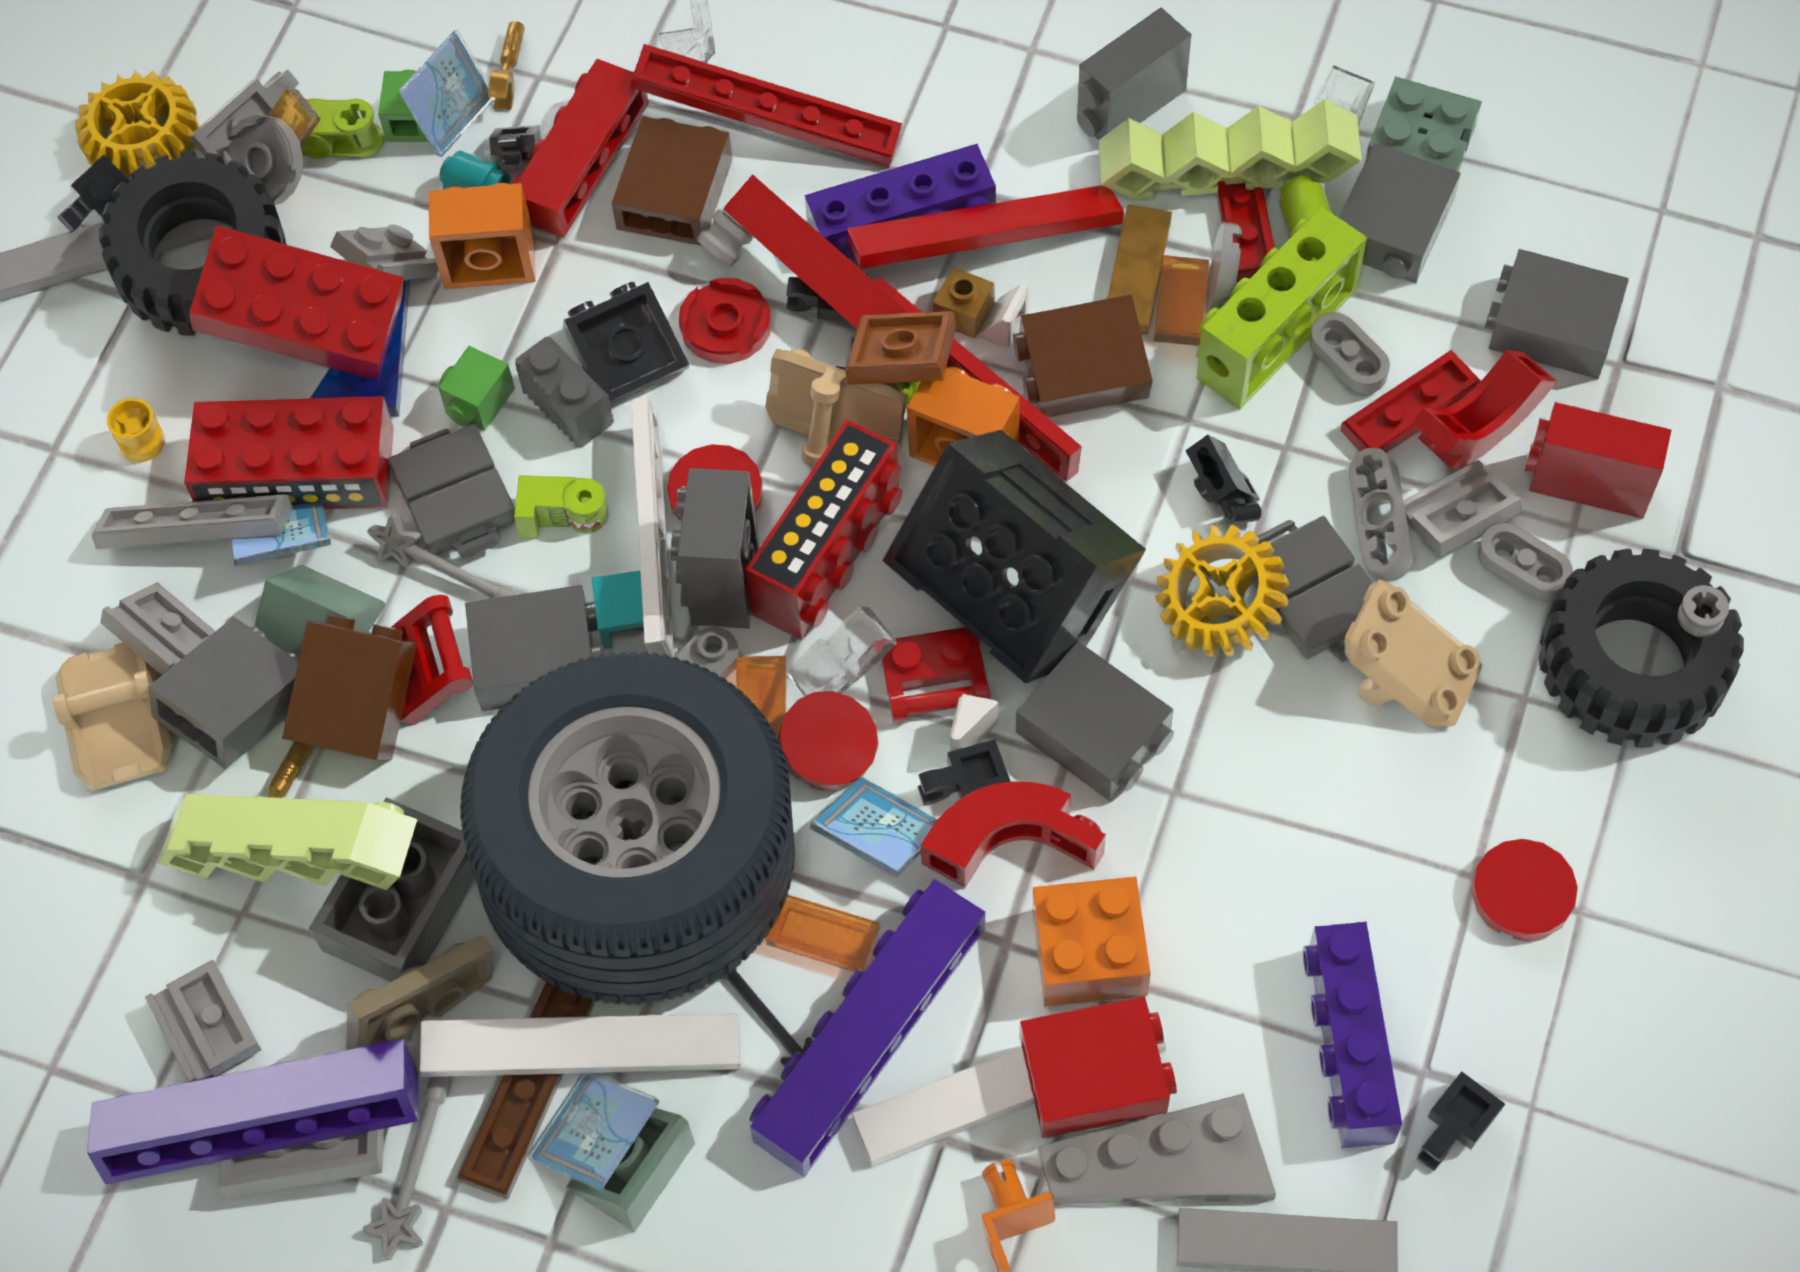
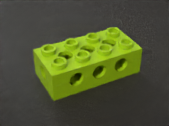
(1277, 306)

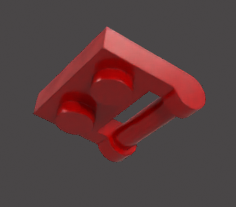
(932, 661)
(426, 686)

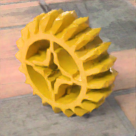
(135, 116)
(1236, 577)

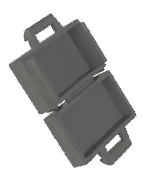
(453, 491)
(1323, 585)

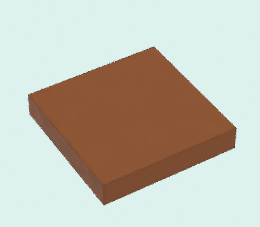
(901, 347)

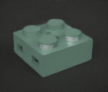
(1427, 123)

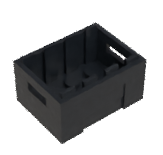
(1027, 520)

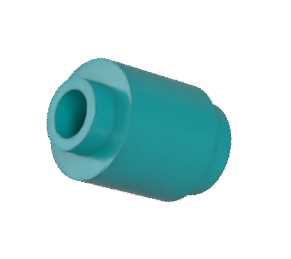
(470, 171)

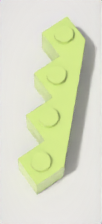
(1252, 151)
(289, 836)

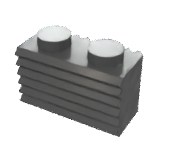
(564, 391)

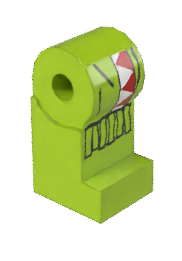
(559, 503)

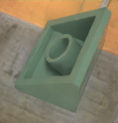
(308, 596)
(643, 1170)

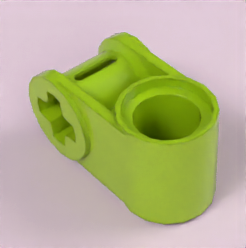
(340, 126)

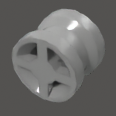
(724, 237)

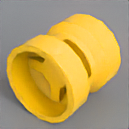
(135, 429)

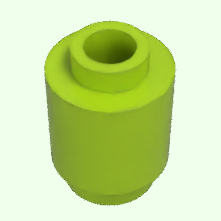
(1301, 199)

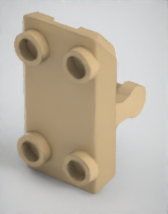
(817, 400)
(1410, 657)
(109, 717)

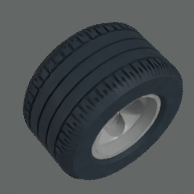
(645, 915)

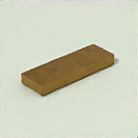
(1140, 259)

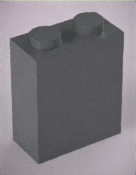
(1133, 74)
(1399, 209)
(1556, 312)
(525, 638)
(226, 692)
(1095, 721)

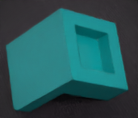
(617, 604)

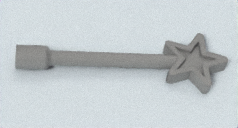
(399, 543)
(398, 1221)

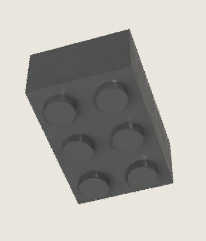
(715, 546)
(403, 924)

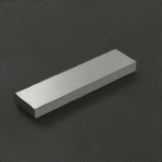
(192, 521)
(1285, 1242)

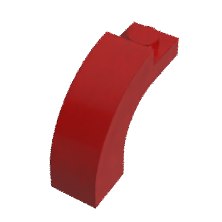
(1487, 412)
(1004, 815)

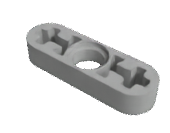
(1395, 528)

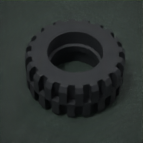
(160, 201)
(1618, 700)

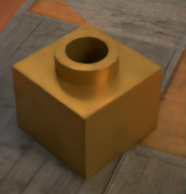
(968, 298)

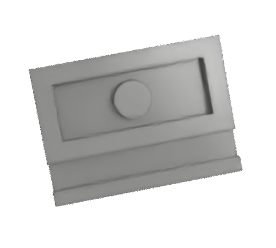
(385, 249)
(1461, 507)
(156, 626)
(203, 1023)

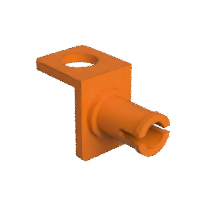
(1014, 1211)

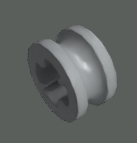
(1703, 626)

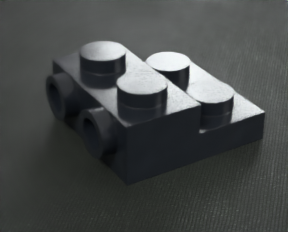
(625, 341)

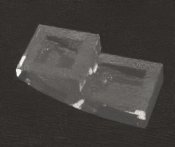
(844, 656)

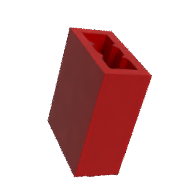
(1597, 459)
(1096, 1066)

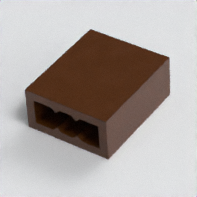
(672, 180)
(1083, 356)
(350, 688)

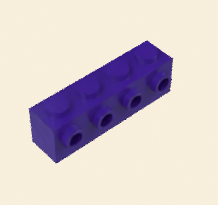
(912, 190)
(1353, 1035)

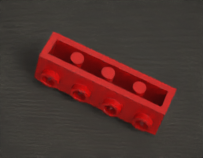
(580, 146)

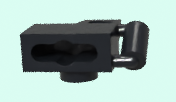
(1223, 482)

